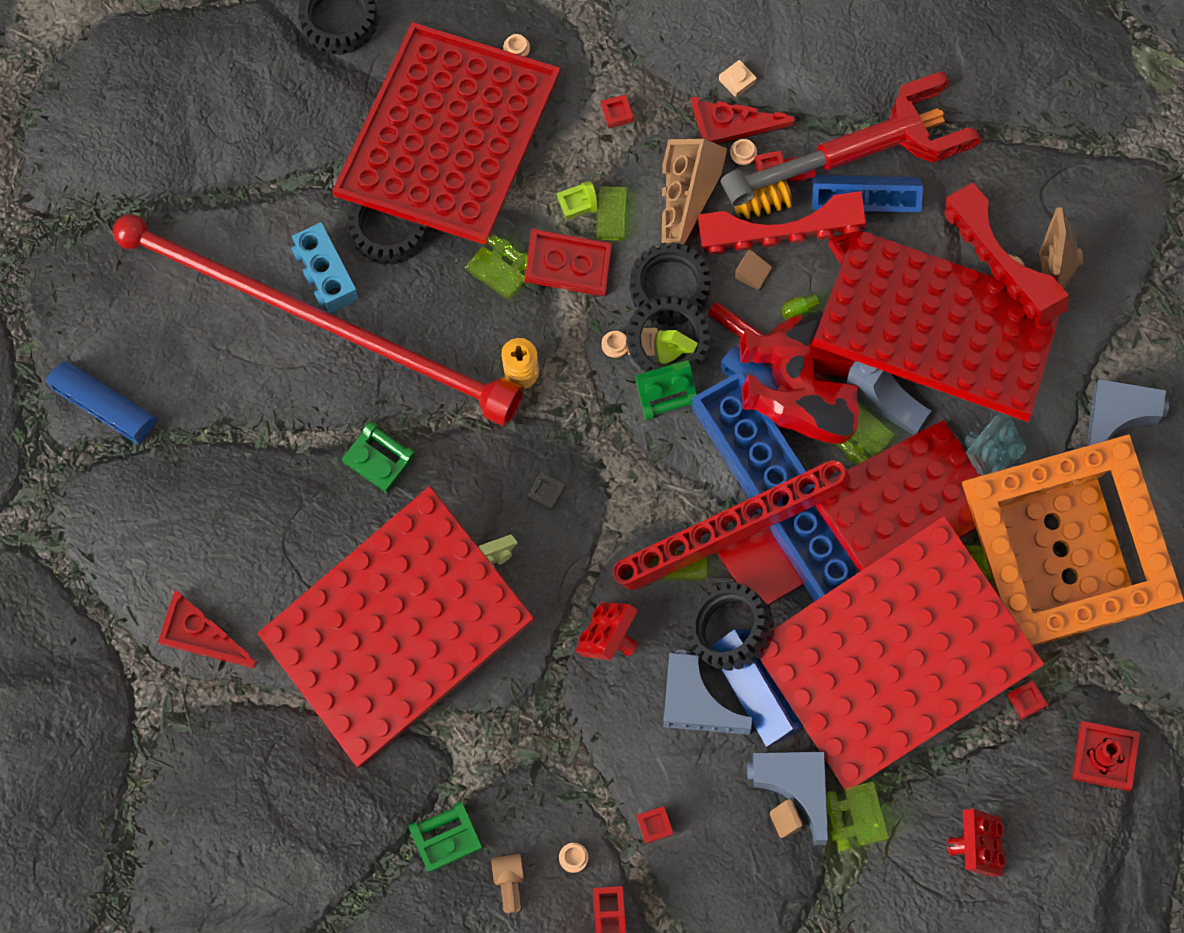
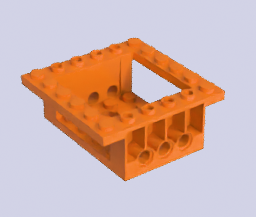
(1019, 547)

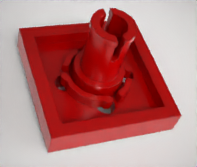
(608, 632)
(1119, 744)
(980, 843)

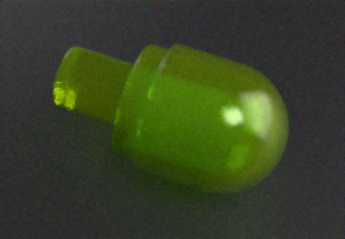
(798, 306)

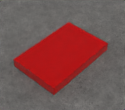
(568, 262)
(761, 566)

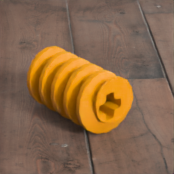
(764, 198)
(520, 362)

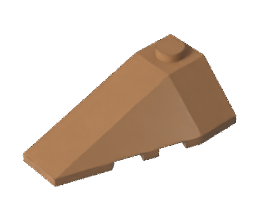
(691, 174)
(1059, 250)

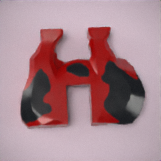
(800, 403)

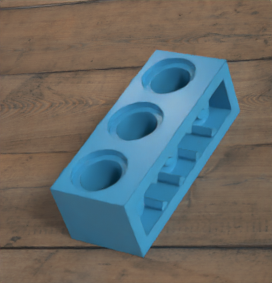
(324, 255)

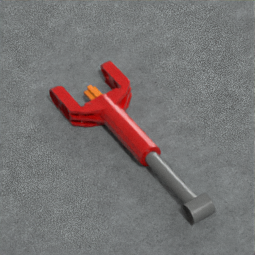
(903, 128)

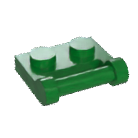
(663, 383)
(372, 463)
(449, 845)

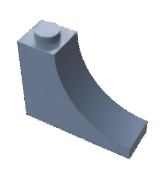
(886, 397)
(1123, 406)
(691, 705)
(800, 779)

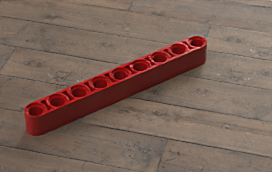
(745, 526)

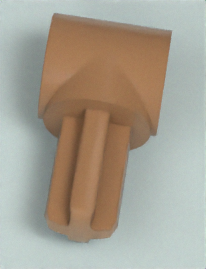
(508, 874)

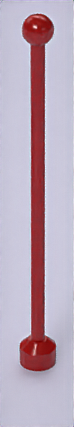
(497, 398)

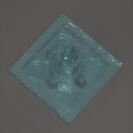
(996, 446)

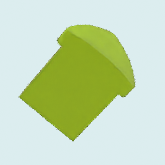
(578, 200)
(671, 345)

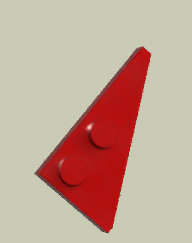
(731, 122)
(193, 632)

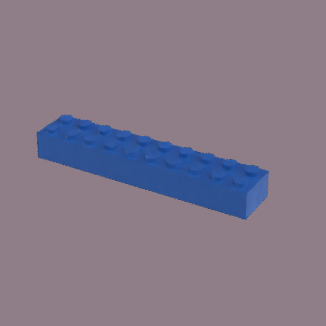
(762, 461)

